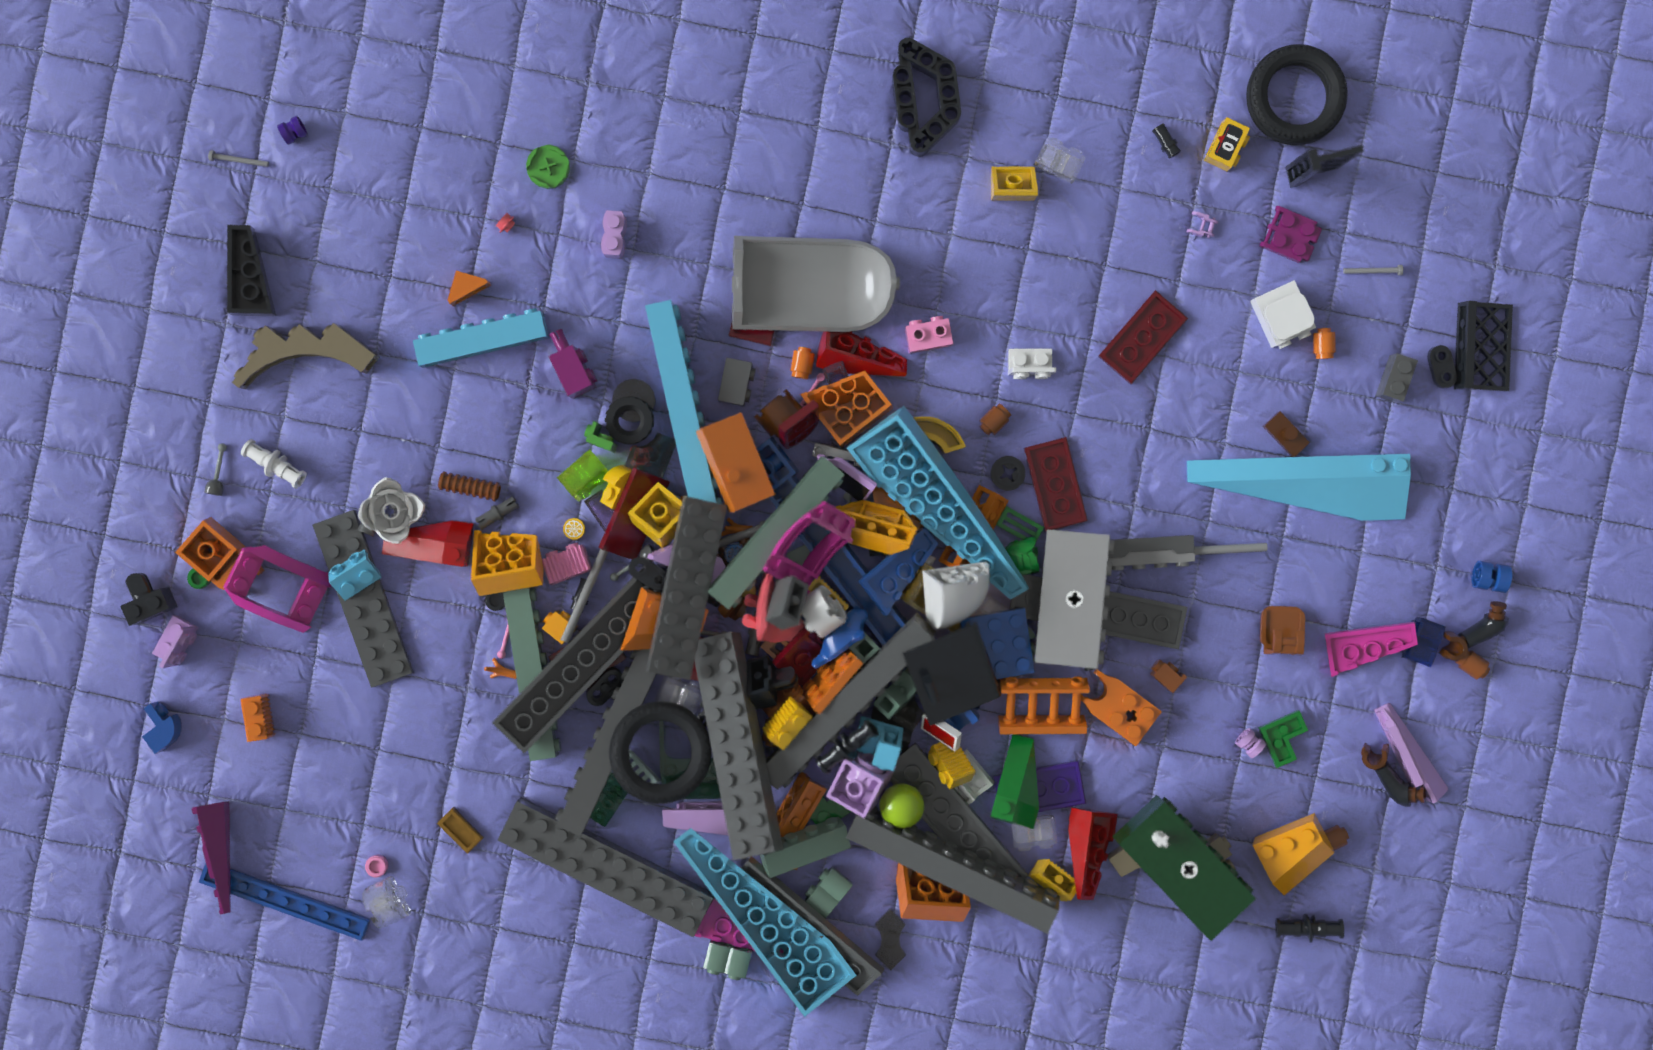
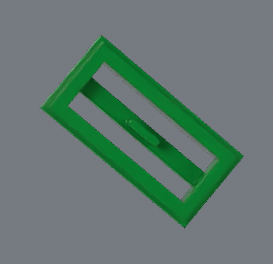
(1003, 517)

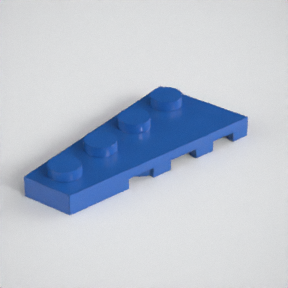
(892, 575)

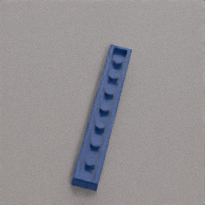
(293, 904)

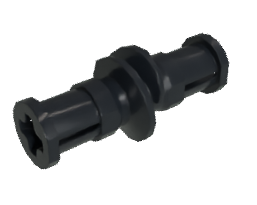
(847, 747)
(1309, 927)

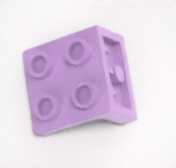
(175, 641)

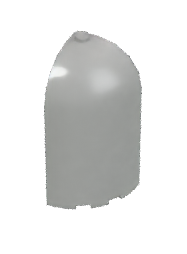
(810, 284)

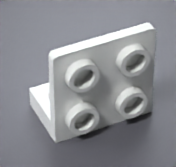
(1030, 362)

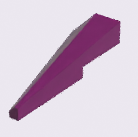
(215, 836)

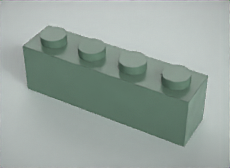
(807, 846)

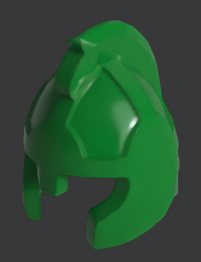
(1024, 555)

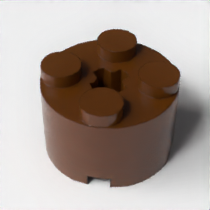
(777, 412)

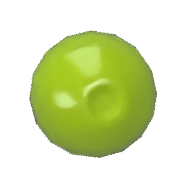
(902, 805)

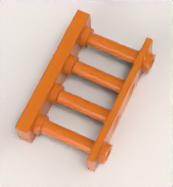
(1043, 724)

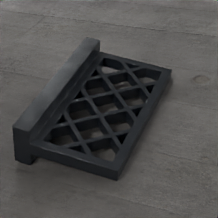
(1310, 163)
(1466, 344)

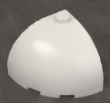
(954, 592)

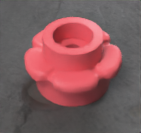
(505, 223)

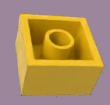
(657, 515)

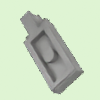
(834, 452)

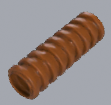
(469, 486)

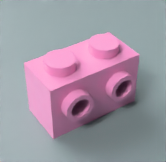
(928, 335)

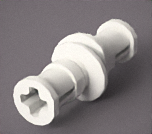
(273, 464)

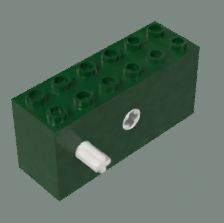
(1203, 888)

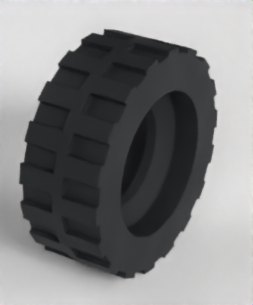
(617, 431)

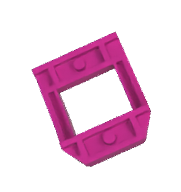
(827, 517)
(306, 601)

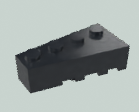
(246, 277)

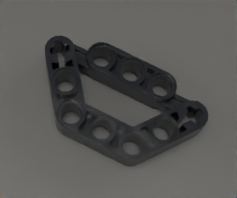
(950, 82)

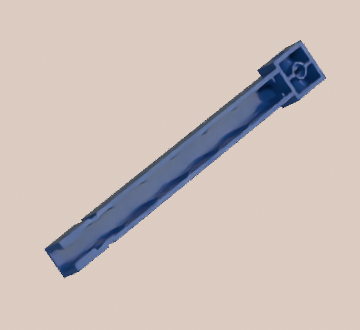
(844, 566)

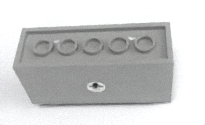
(1065, 631)

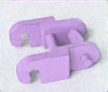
(1205, 218)

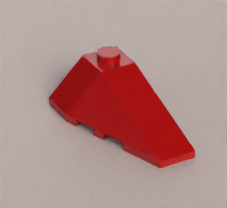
(859, 355)
(437, 543)
(1089, 838)

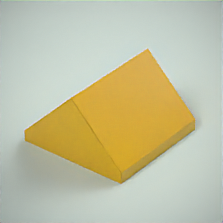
(1013, 184)

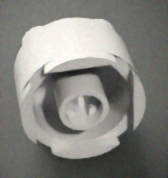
(822, 612)

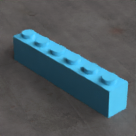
(481, 338)

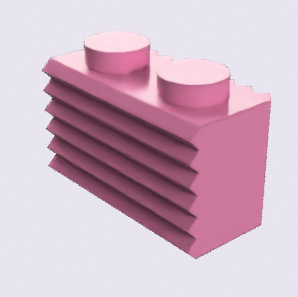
(566, 563)

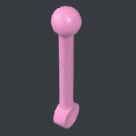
(820, 377)
(501, 654)

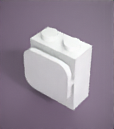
(1284, 315)

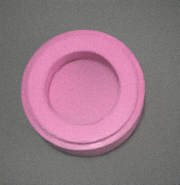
(376, 866)

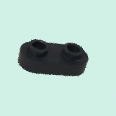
(1440, 367)
(649, 573)
(605, 686)

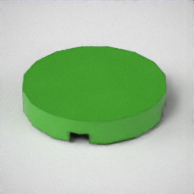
(548, 166)

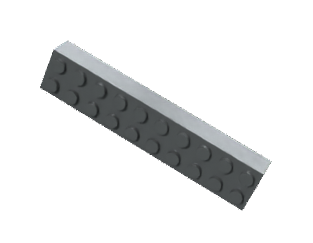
(571, 670)
(855, 696)
(737, 747)
(607, 867)
(958, 869)

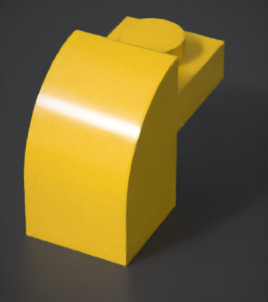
(617, 479)

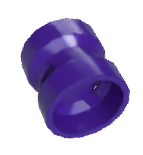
(292, 130)

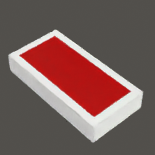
(943, 732)

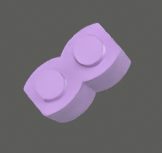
(615, 228)

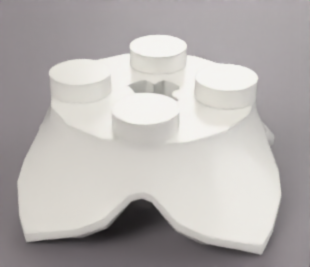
(406, 506)

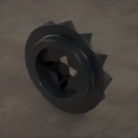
(1017, 476)

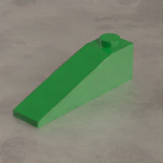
(1018, 790)

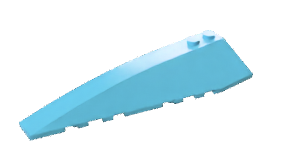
(917, 476)
(1338, 485)
(809, 966)

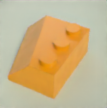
(505, 562)
(1293, 851)

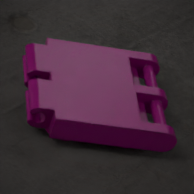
(1291, 235)

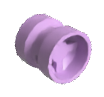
(1250, 743)

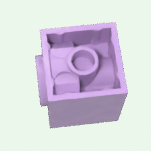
(859, 784)

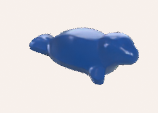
(842, 637)

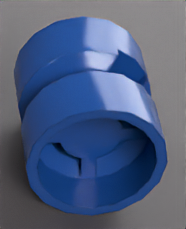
(1491, 576)

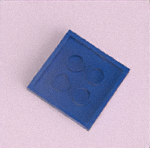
(1006, 641)

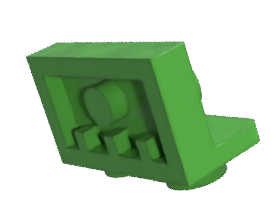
(602, 441)

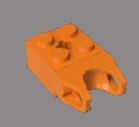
(213, 565)
(1114, 704)

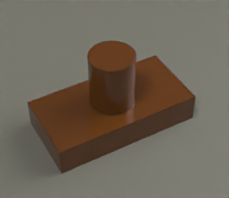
(1286, 434)

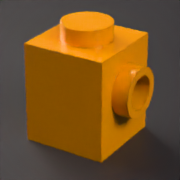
(556, 623)

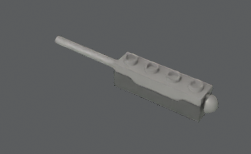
(1169, 550)

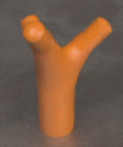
(734, 528)
(500, 670)

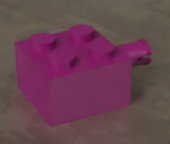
(571, 367)

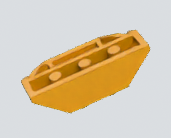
(879, 527)

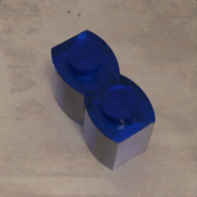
(1429, 638)

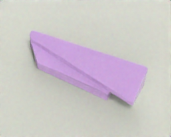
(1409, 754)
(699, 816)

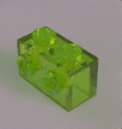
(583, 475)

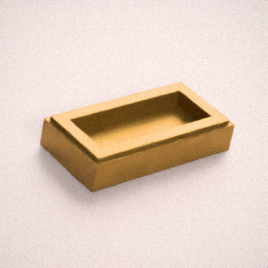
(460, 830)

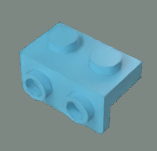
(353, 575)

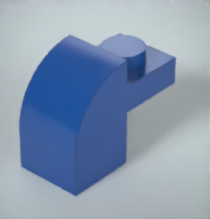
(166, 730)

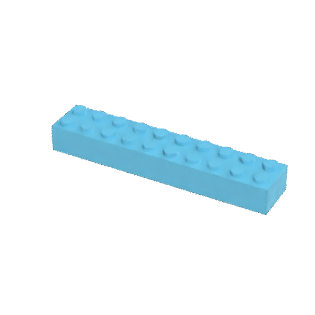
(681, 399)

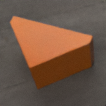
(465, 286)

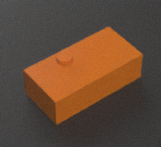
(735, 462)

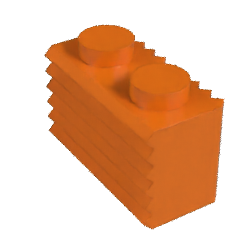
(257, 717)

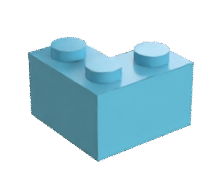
(885, 746)

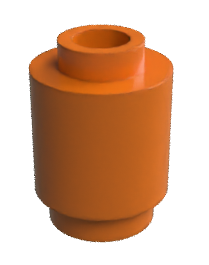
(1324, 343)
(802, 363)

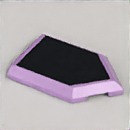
(854, 481)

